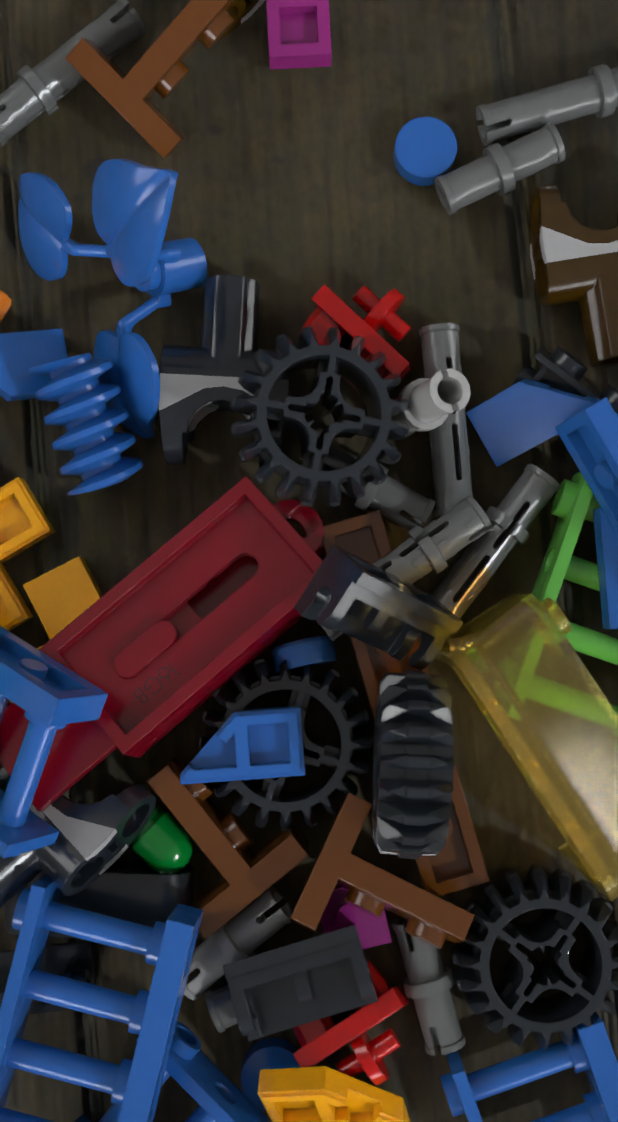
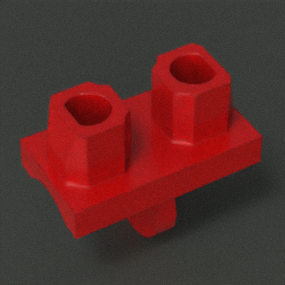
(381, 313)
(327, 1036)

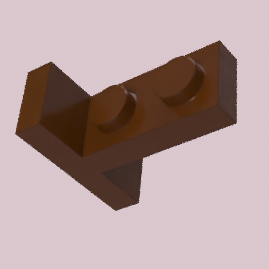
(157, 70)
(227, 846)
(374, 888)

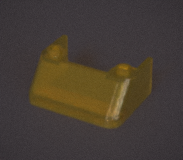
(548, 722)

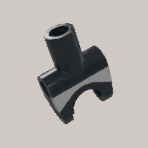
(205, 377)
(87, 840)

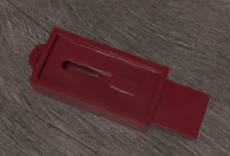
(177, 630)

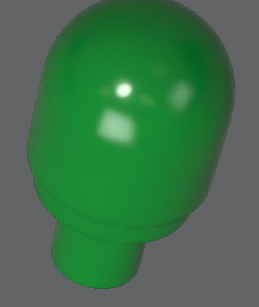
(164, 843)

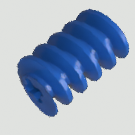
(87, 421)

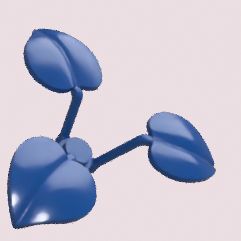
(132, 217)

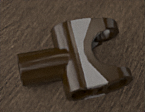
(576, 266)

